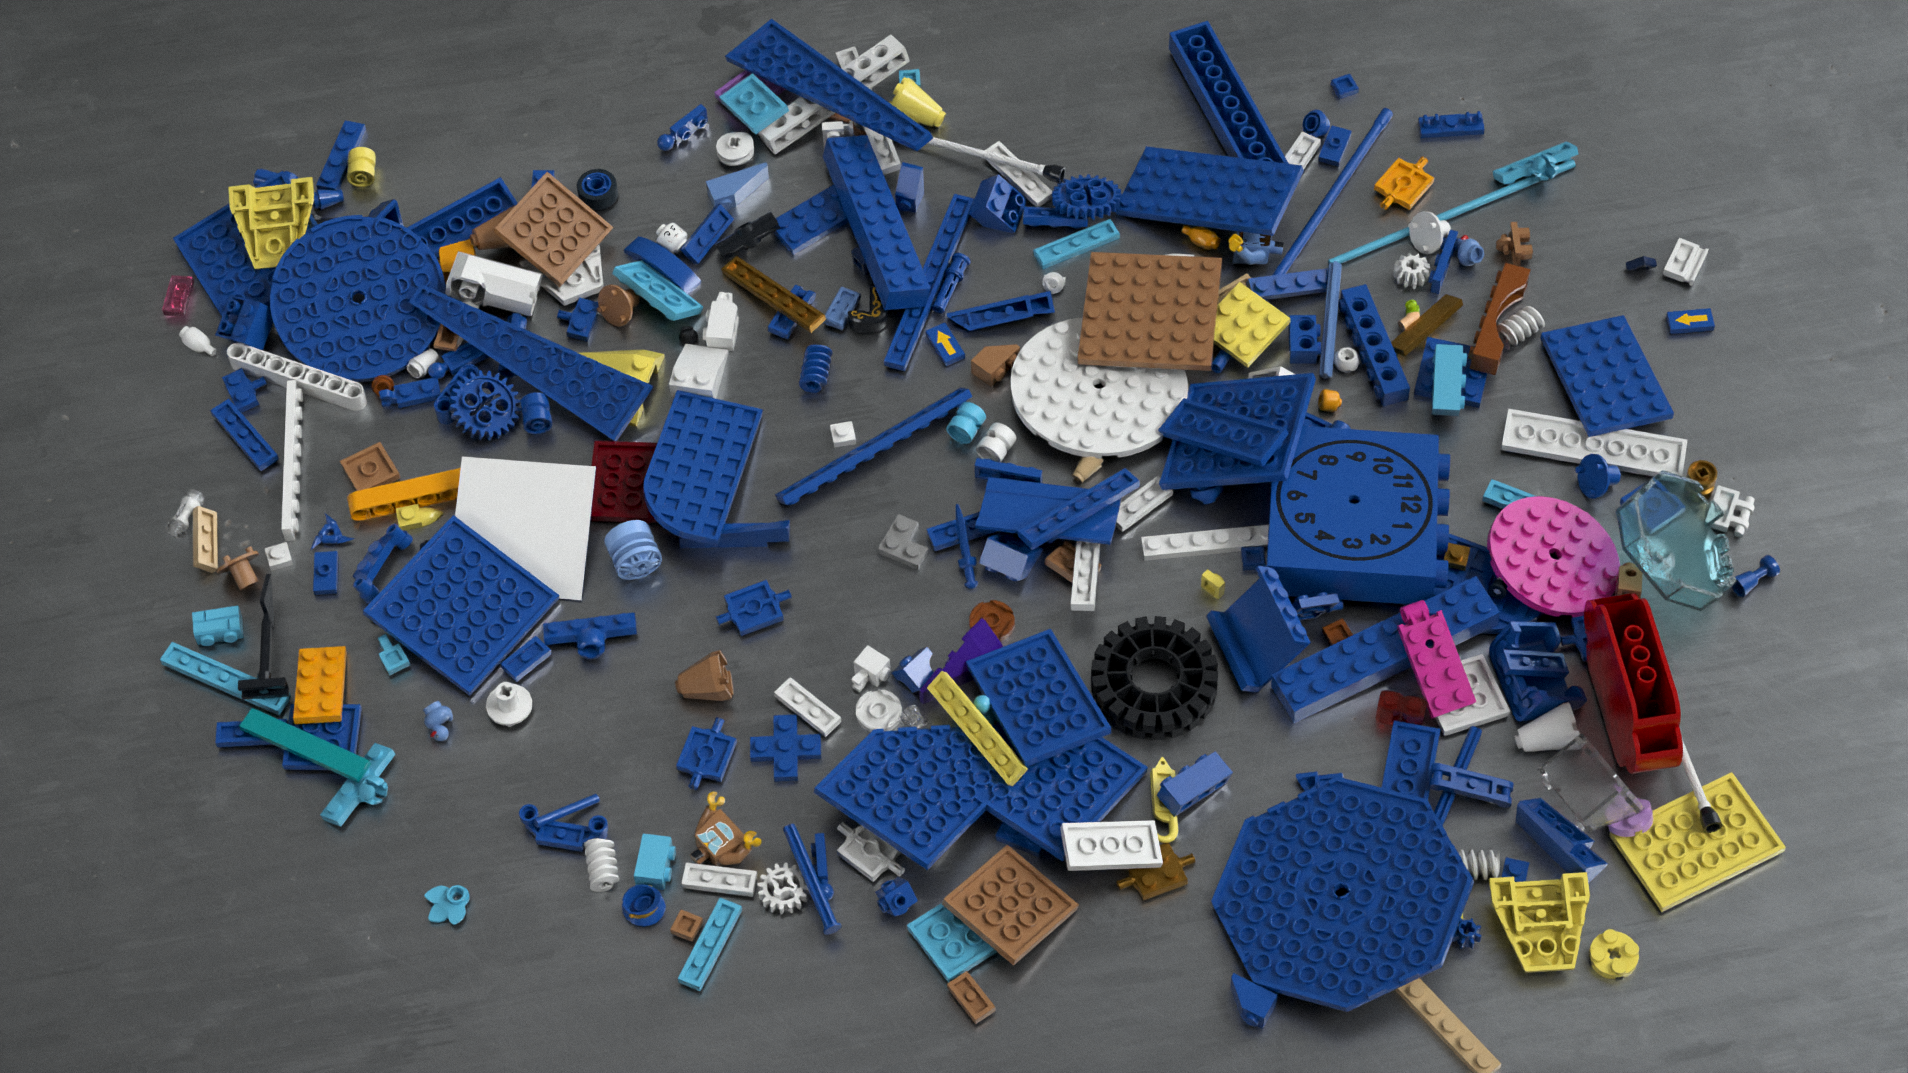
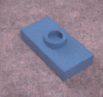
(837, 313)

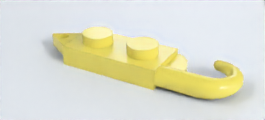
(1159, 810)

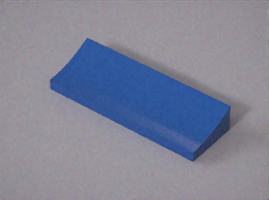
(458, 219)

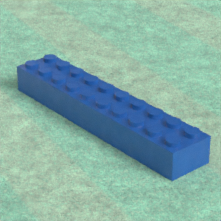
(1222, 94)
(876, 222)
(1376, 653)

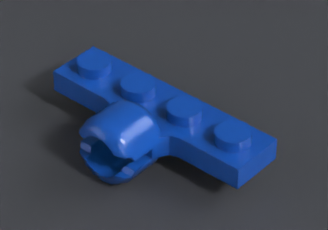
(590, 632)

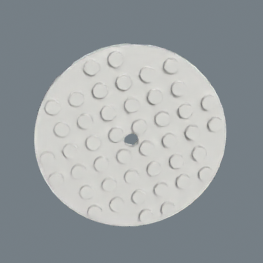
(1062, 405)

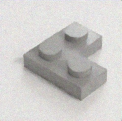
(898, 543)

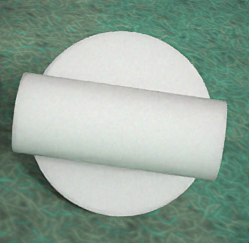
(1053, 282)

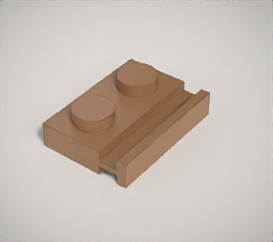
(1063, 561)

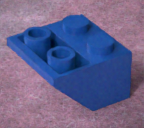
(998, 205)
(245, 322)

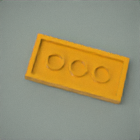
(320, 685)

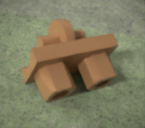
(1512, 242)

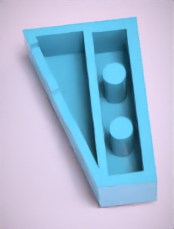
(1448, 380)

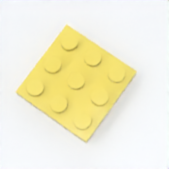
(1247, 324)

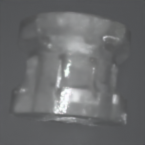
(912, 718)

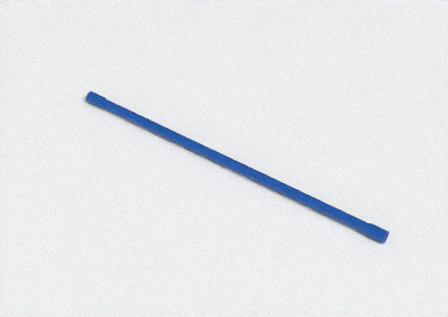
(1379, 124)

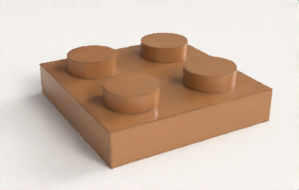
(370, 468)

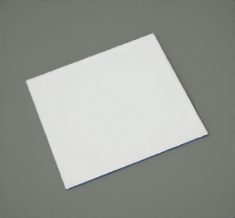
(532, 515)

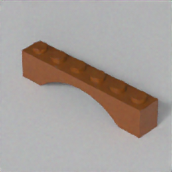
(1509, 290)

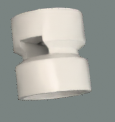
(996, 442)

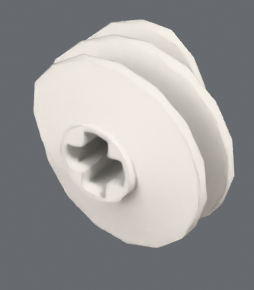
(735, 148)

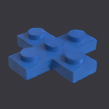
(785, 748)

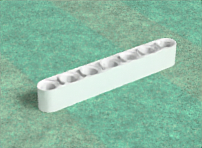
(309, 379)

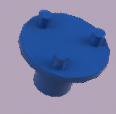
(1596, 475)

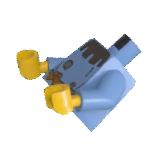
(1253, 248)

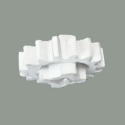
(784, 890)

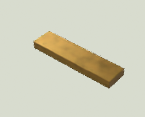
(1426, 324)

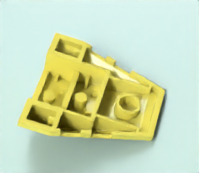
(271, 217)
(635, 363)

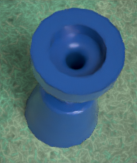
(1747, 581)

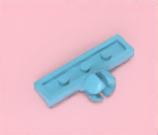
(1540, 164)
(365, 791)

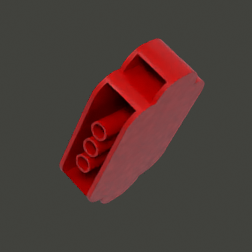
(1633, 683)

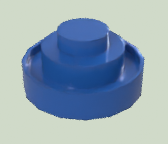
(1206, 494)

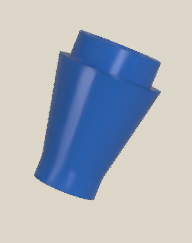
(327, 198)

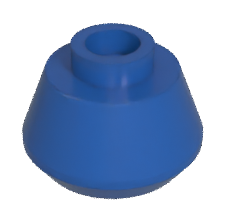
(1316, 123)

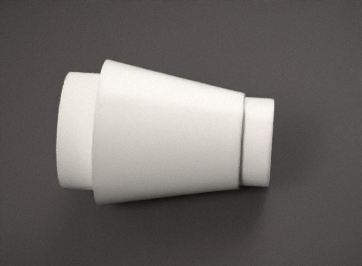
(420, 364)

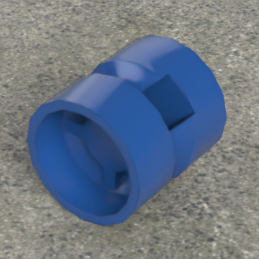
(536, 413)

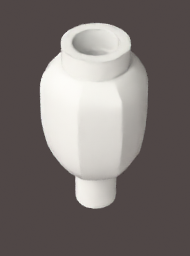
(196, 340)

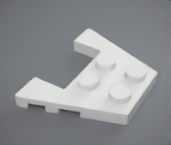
(582, 283)

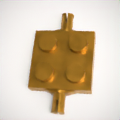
(1156, 881)

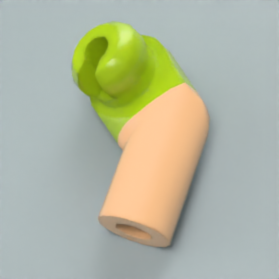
(1412, 314)

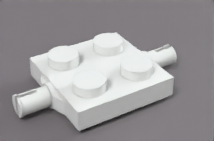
(868, 852)

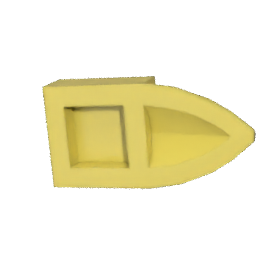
(414, 517)

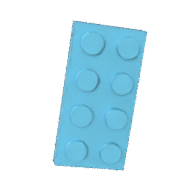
(657, 290)

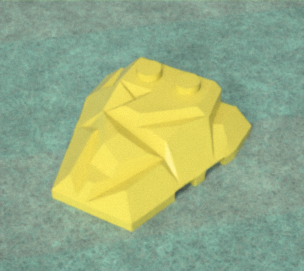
(1543, 919)

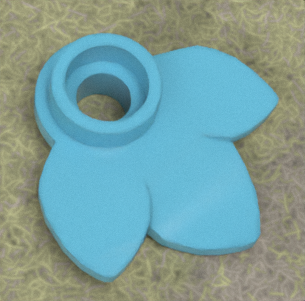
(444, 904)

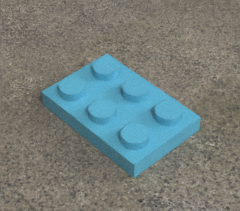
(754, 103)

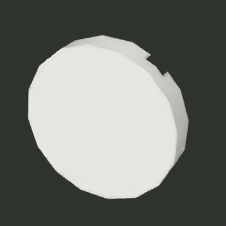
(878, 710)

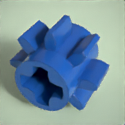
(1467, 940)

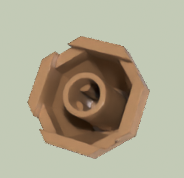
(706, 679)

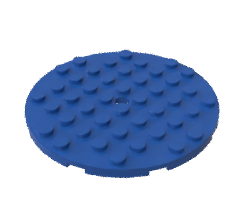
(316, 290)

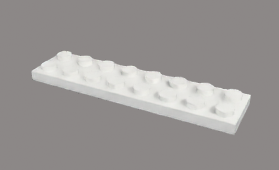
(1569, 442)

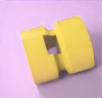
(361, 167)

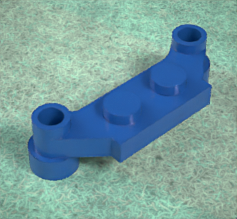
(375, 558)
(563, 834)

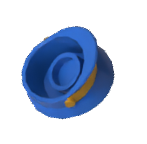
(643, 905)

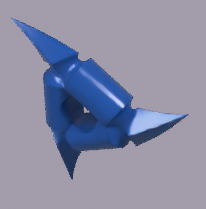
(331, 526)

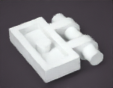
(1728, 501)

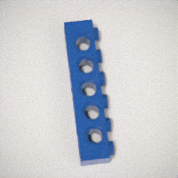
(1368, 330)

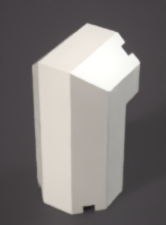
(493, 283)

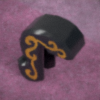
(870, 321)

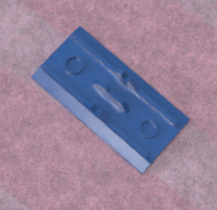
(1016, 503)

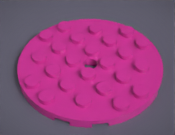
(1521, 551)

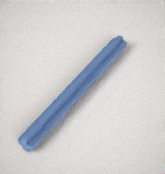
(1330, 320)

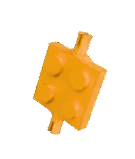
(1404, 183)

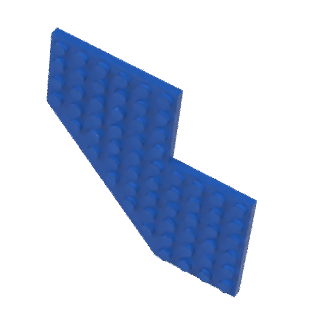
(934, 783)

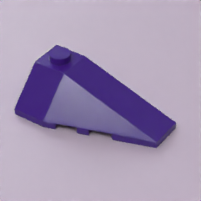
(977, 642)

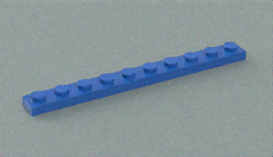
(934, 269)
(867, 450)

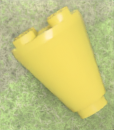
(917, 104)

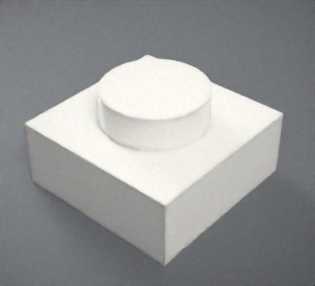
(843, 434)
(278, 556)

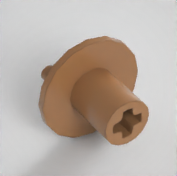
(617, 304)
(241, 569)

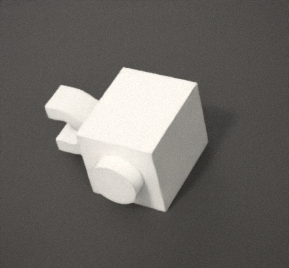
(871, 668)

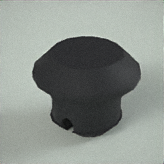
(688, 335)

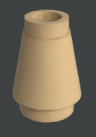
(1086, 467)

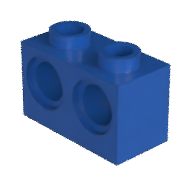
(1303, 339)

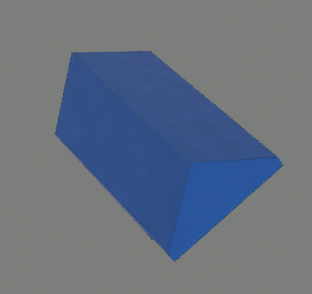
(1559, 838)

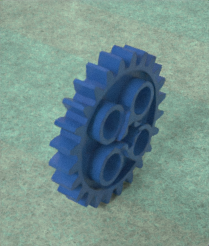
(1072, 198)
(472, 390)

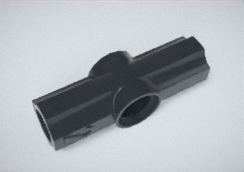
(747, 235)

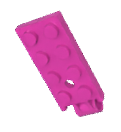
(1435, 668)

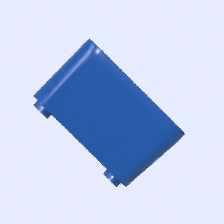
(1532, 695)

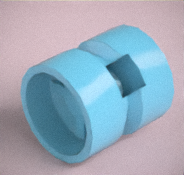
(966, 422)

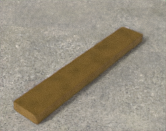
(773, 294)

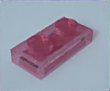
(178, 296)

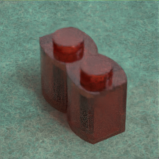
(1399, 708)

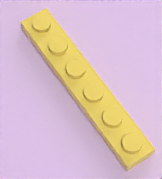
(977, 728)

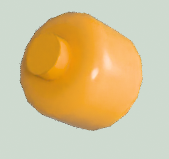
(1329, 400)

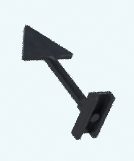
(264, 685)

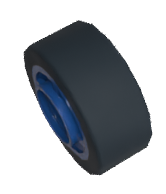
(597, 189)

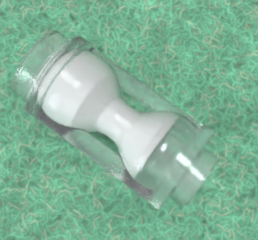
(179, 524)

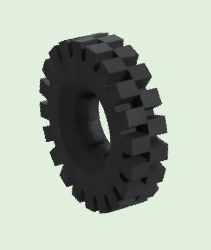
(1155, 711)

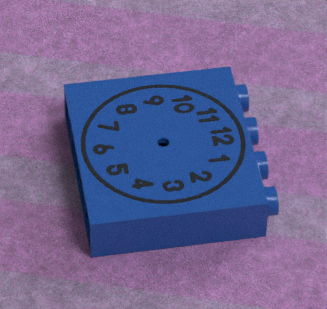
(1361, 516)

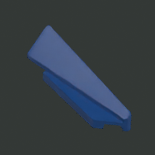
(1003, 311)
(746, 535)

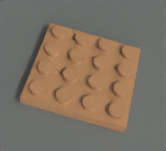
(553, 229)
(1010, 904)

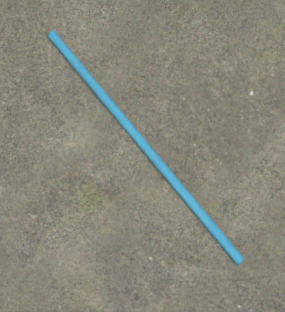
(1448, 214)

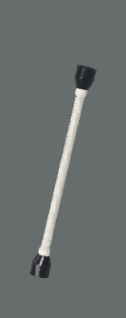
(1052, 172)
(1708, 816)

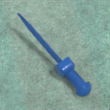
(967, 561)

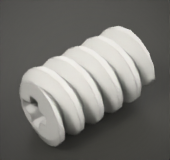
(1520, 326)
(601, 864)
(1481, 864)

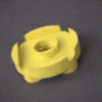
(1616, 967)

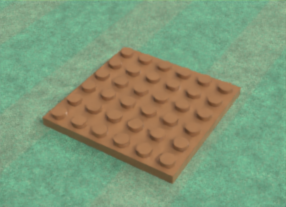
(1150, 311)

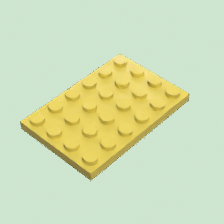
(1682, 860)

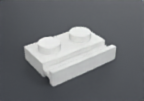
(836, 129)
(1685, 261)

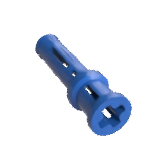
(954, 275)

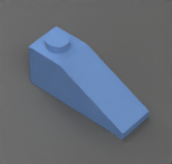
(736, 186)

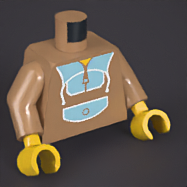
(720, 838)

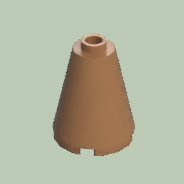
(485, 238)

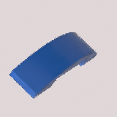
(664, 263)

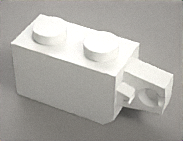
(722, 323)

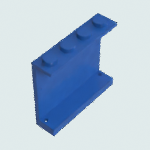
(1259, 631)

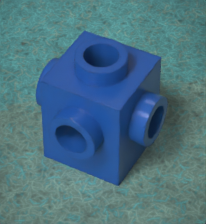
(895, 896)

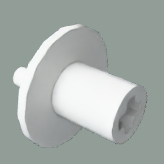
(1428, 232)
(509, 704)

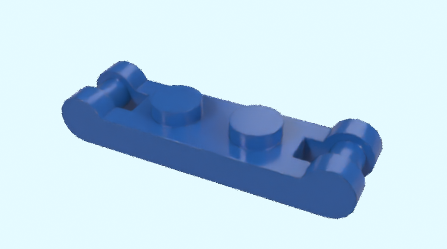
(1471, 784)

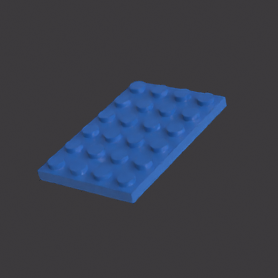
(1606, 376)
(1038, 697)

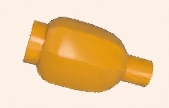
(1202, 237)

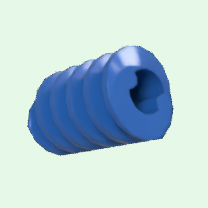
(815, 368)

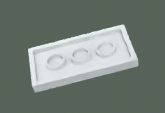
(1111, 845)

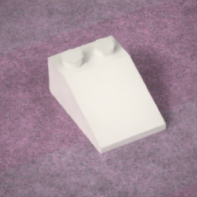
(698, 370)

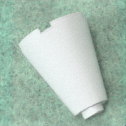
(1548, 731)

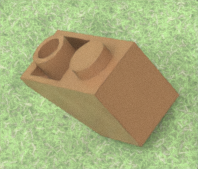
(993, 362)

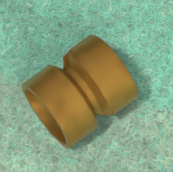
(1705, 474)

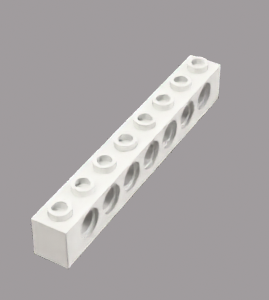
(805, 115)

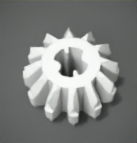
(1411, 270)

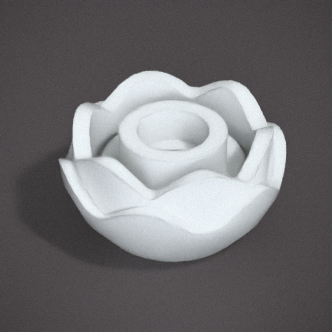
(1346, 365)

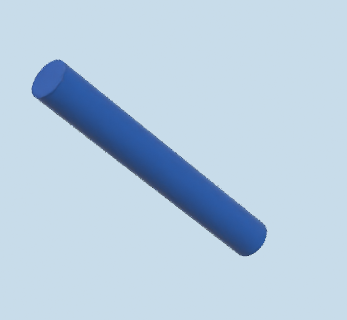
(566, 810)

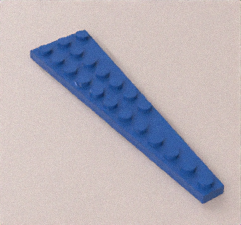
(797, 67)
(578, 383)

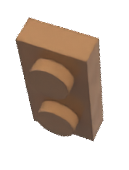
(971, 997)

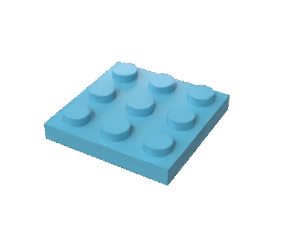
(949, 942)

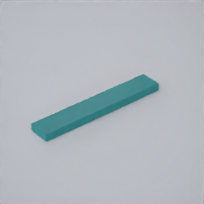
(305, 745)

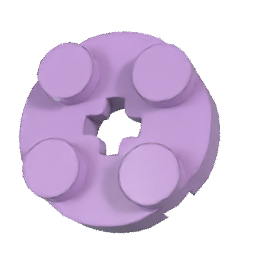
(1636, 823)

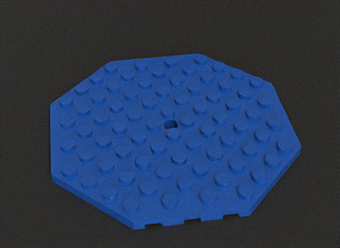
(1350, 949)

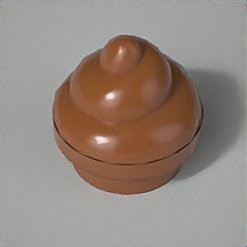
(381, 383)

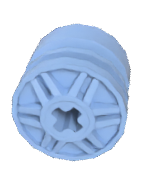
(633, 549)

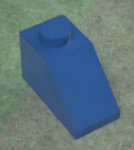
(909, 187)
(1253, 1001)

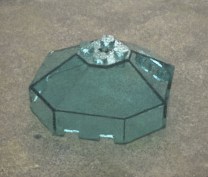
(1671, 541)

